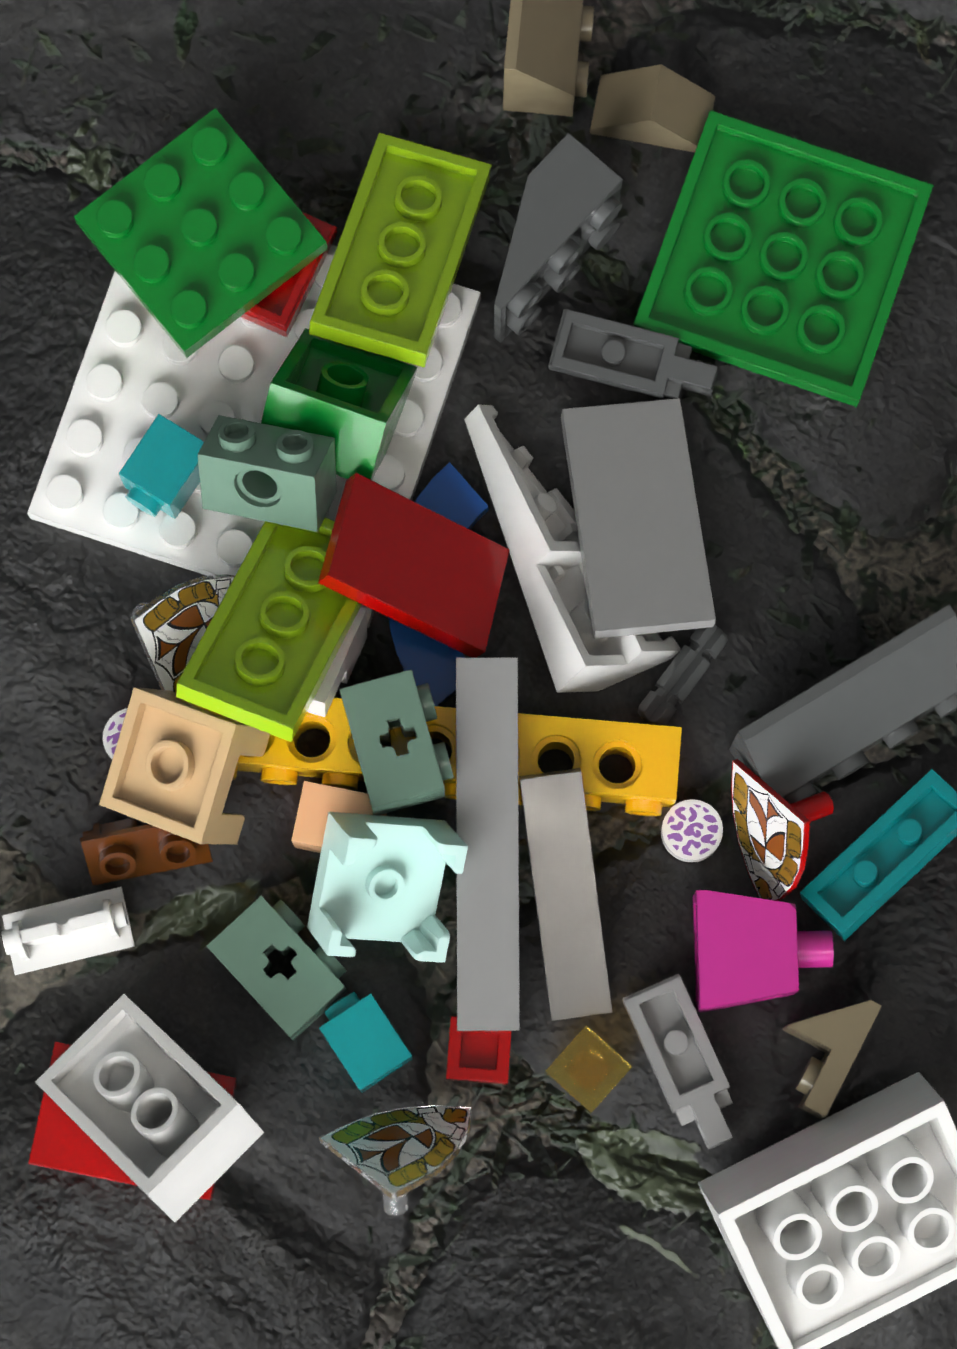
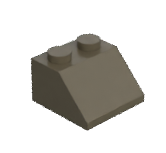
(543, 55)

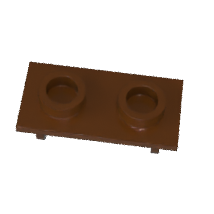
(128, 851)

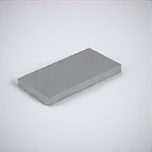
(637, 518)

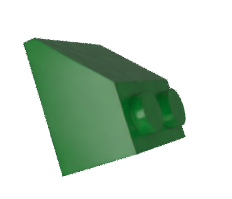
(342, 396)

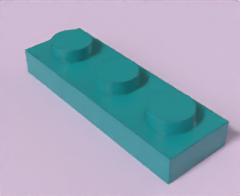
(885, 856)

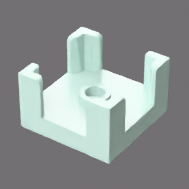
(383, 883)

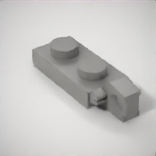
(681, 1057)

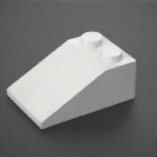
(150, 1107)

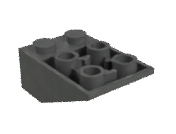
(563, 211)

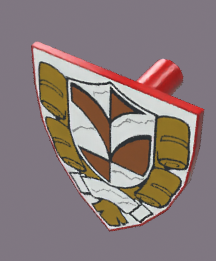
(773, 831)

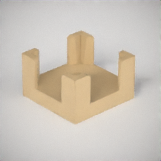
(179, 766)

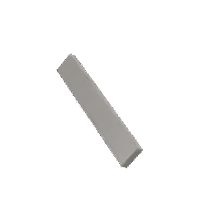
(490, 828)

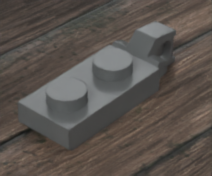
(627, 357)

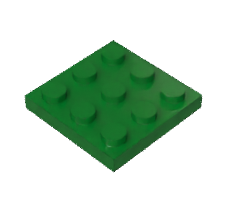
(201, 232)

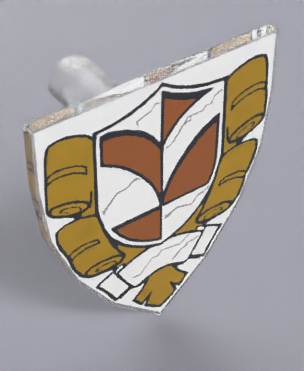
(175, 624)
(401, 1147)

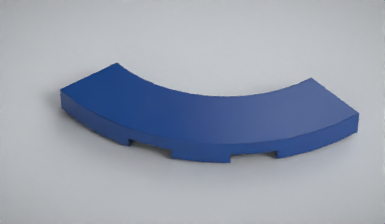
(428, 658)

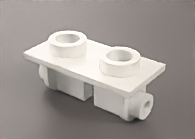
(67, 931)

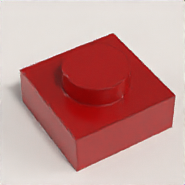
(478, 1055)

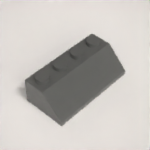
(855, 710)

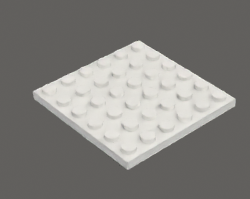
(139, 372)

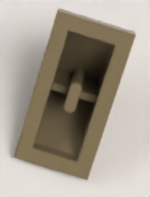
(651, 108)

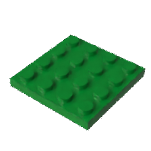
(783, 258)

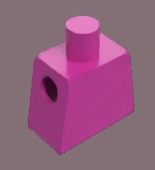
(750, 949)

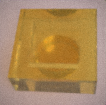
(588, 1069)

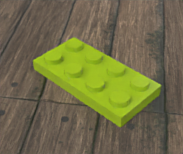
(400, 250)
(271, 634)

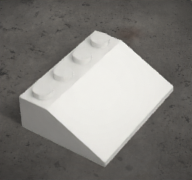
(845, 1215)

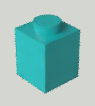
(162, 469)
(364, 1040)

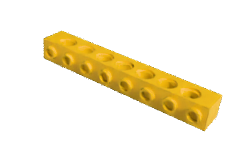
(648, 747)

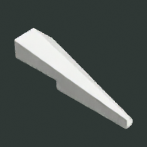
(549, 566)

